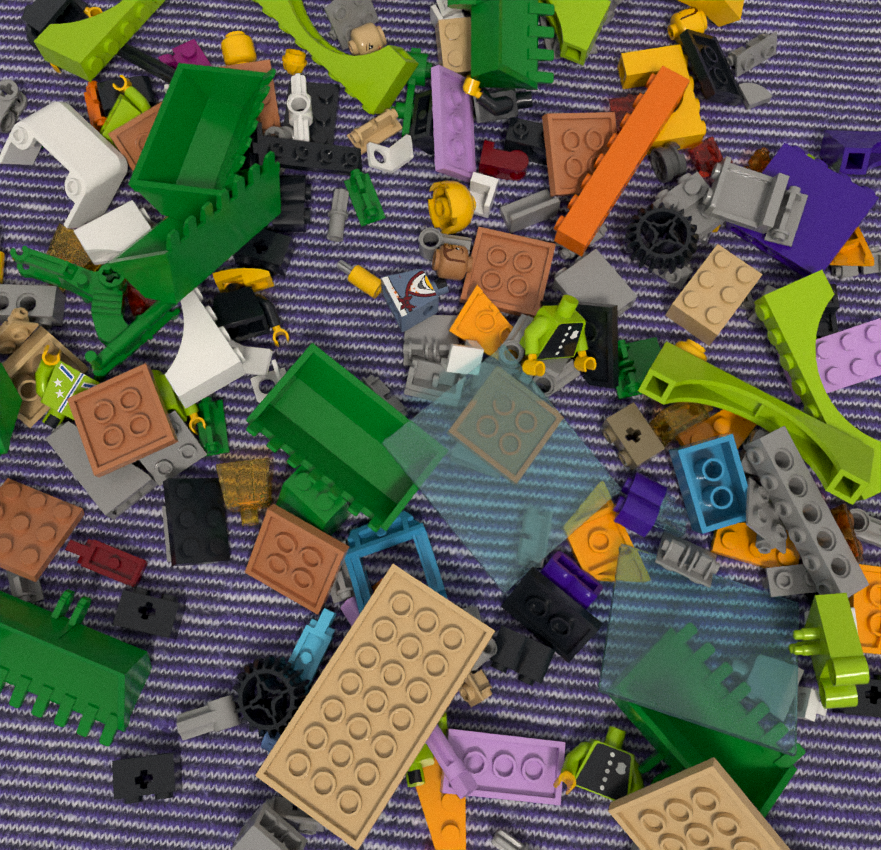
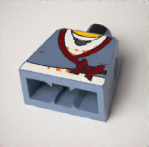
(412, 296)

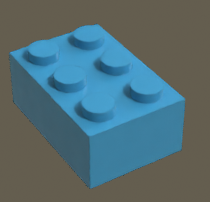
(711, 482)

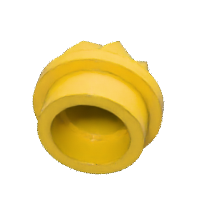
(294, 61)

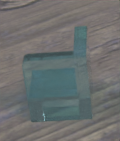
(672, 517)

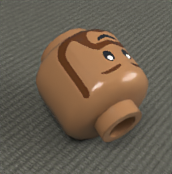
(451, 262)

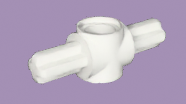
(300, 100)

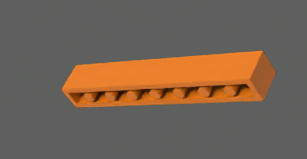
(621, 161)

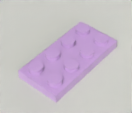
(452, 125)
(847, 357)
(509, 766)

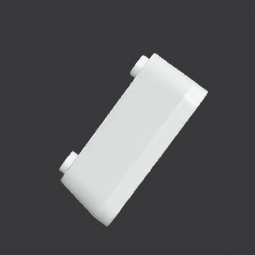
(92, 160)

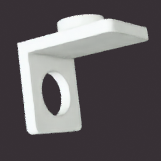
(394, 156)
(256, 359)
(274, 375)

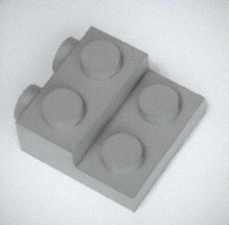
(689, 195)

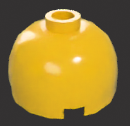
(451, 206)

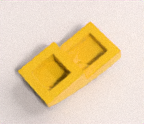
(250, 277)

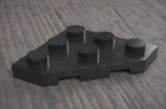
(602, 341)

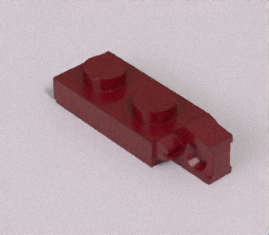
(109, 561)

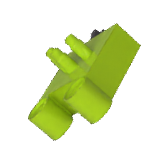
(833, 649)

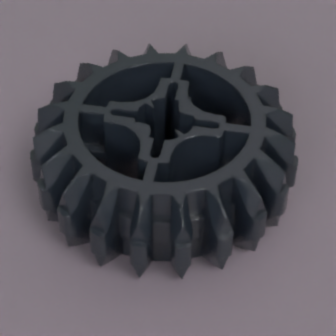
(655, 224)
(250, 706)

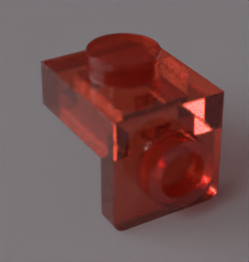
(705, 156)

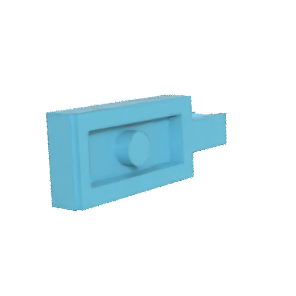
(313, 645)

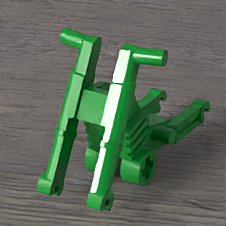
(106, 309)

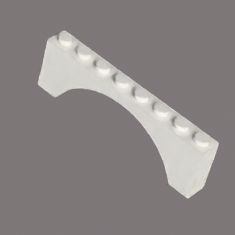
(205, 357)

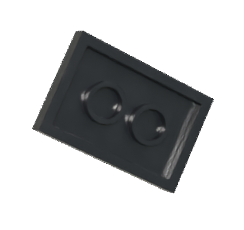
(711, 68)
(325, 111)
(196, 521)
(551, 614)

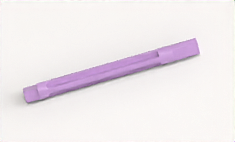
(438, 744)

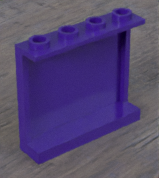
(829, 216)

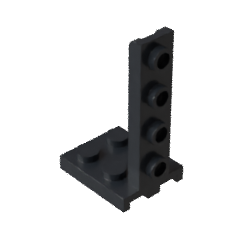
(302, 154)

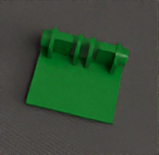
(634, 363)

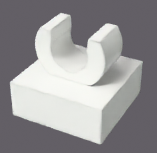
(808, 704)

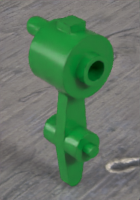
(418, 78)

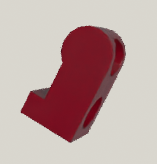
(502, 163)

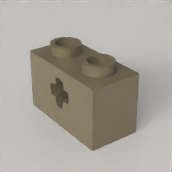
(630, 423)

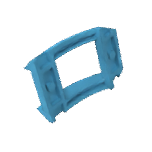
(366, 541)

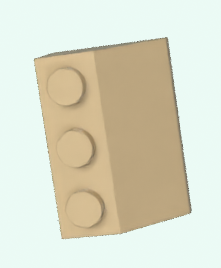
(22, 368)

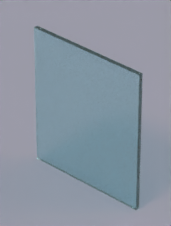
(502, 468)
(703, 651)

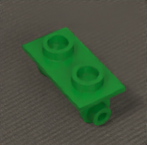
(364, 198)
(215, 438)

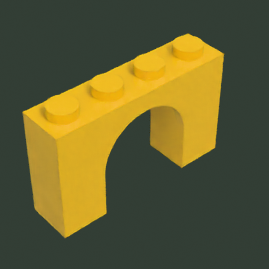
(685, 123)

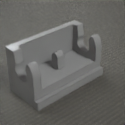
(429, 379)

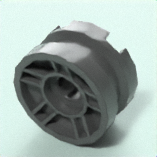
(668, 162)

